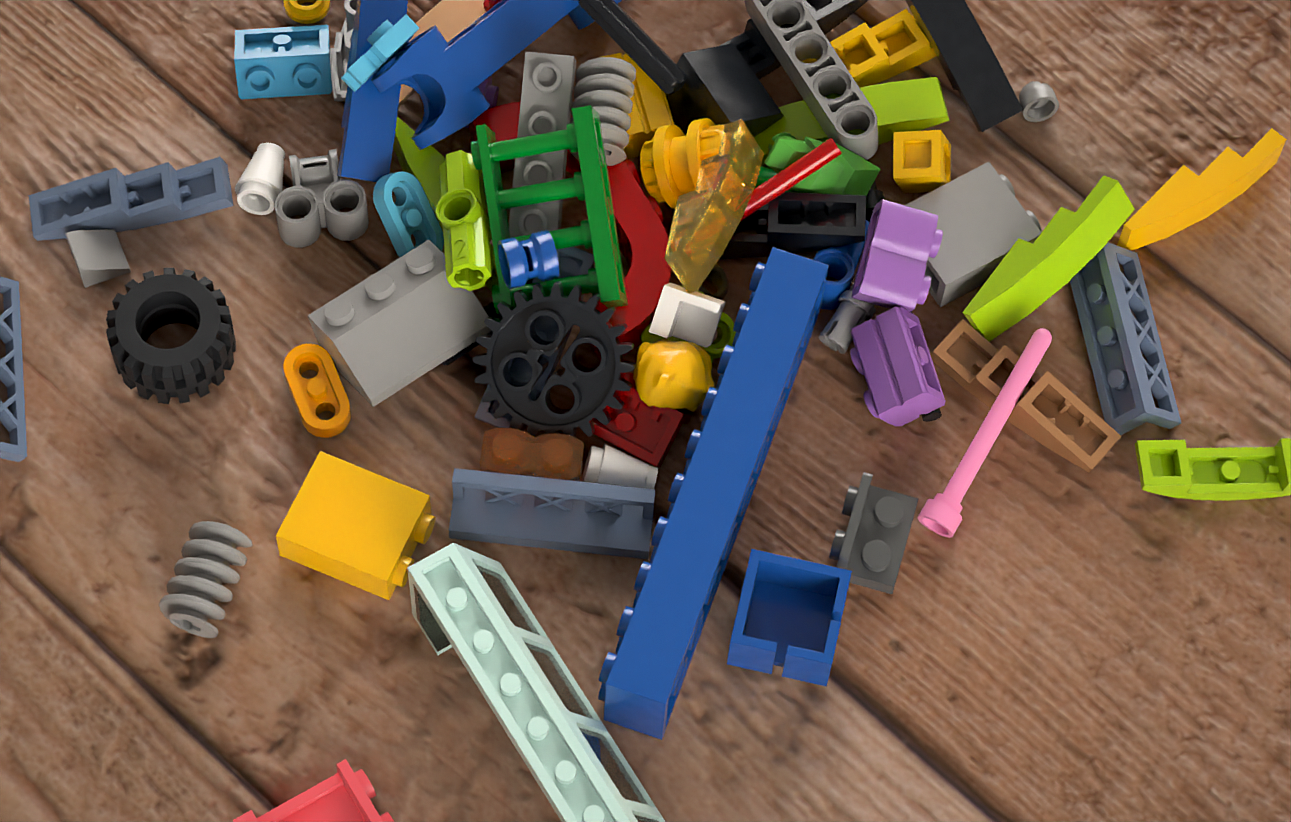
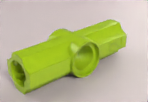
(464, 222)

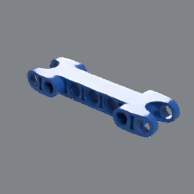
(450, 71)

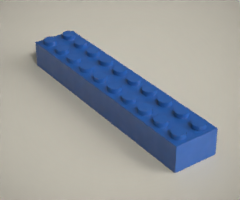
(711, 494)

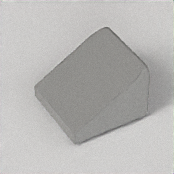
(97, 255)

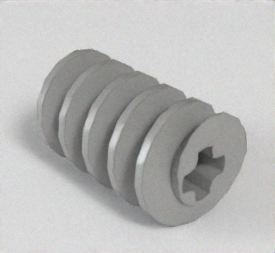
(608, 88)
(201, 577)

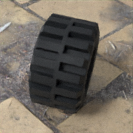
(162, 302)

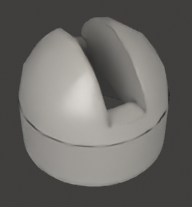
(1038, 101)

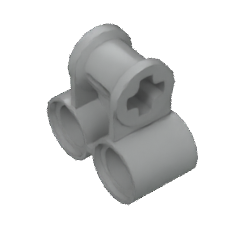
(320, 196)

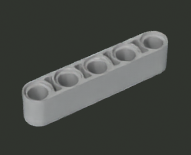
(818, 78)

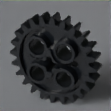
(517, 337)

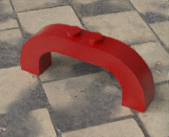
(637, 222)

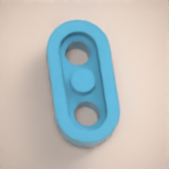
(408, 215)

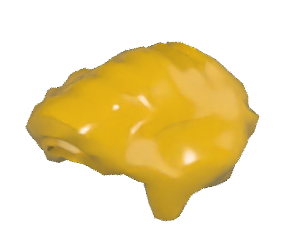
(673, 374)

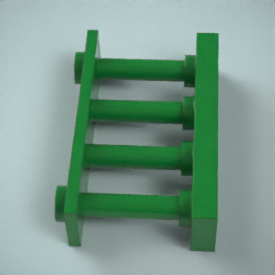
(588, 184)

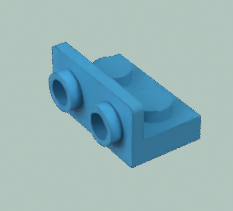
(283, 61)

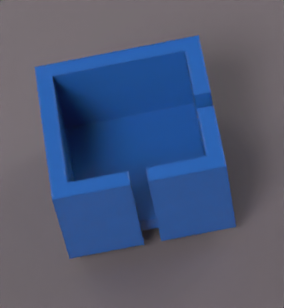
(786, 617)

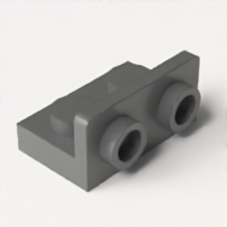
(874, 534)

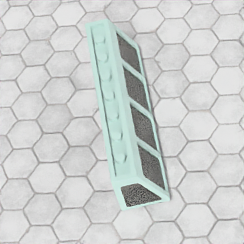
(478, 611)

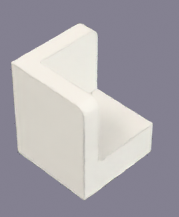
(687, 315)

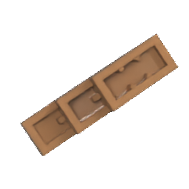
(1044, 409)

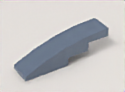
(132, 200)

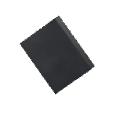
(723, 90)

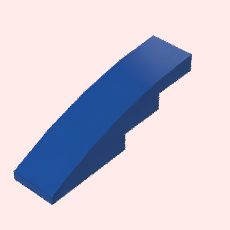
(367, 113)

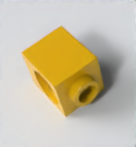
(921, 160)

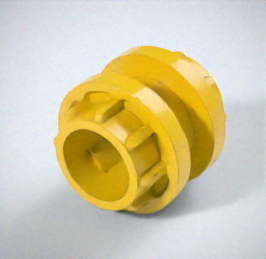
(673, 160)

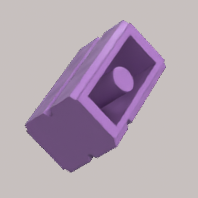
(896, 367)

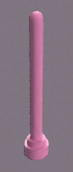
(944, 511)

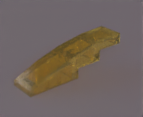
(712, 212)

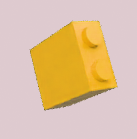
(355, 526)

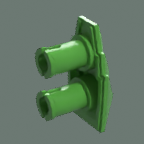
(844, 175)

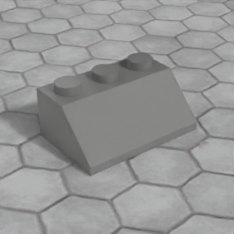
(398, 324)

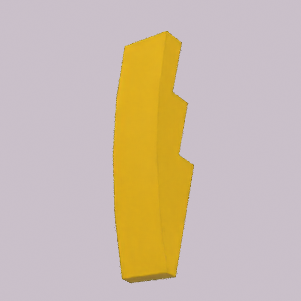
(882, 50)
(1192, 197)

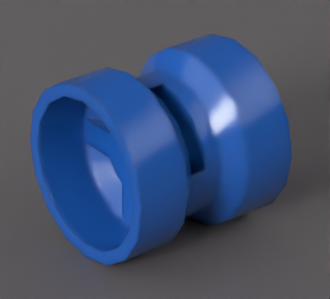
(528, 259)

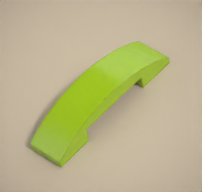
(1214, 473)

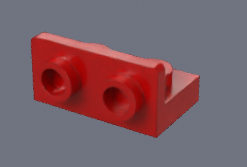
(640, 428)

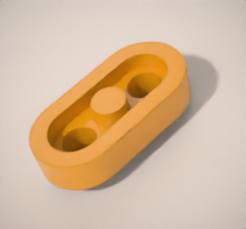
(318, 393)

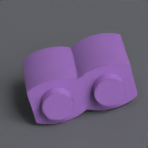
(896, 256)

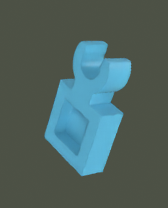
(385, 43)

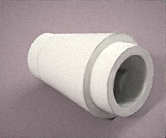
(261, 180)
(616, 468)

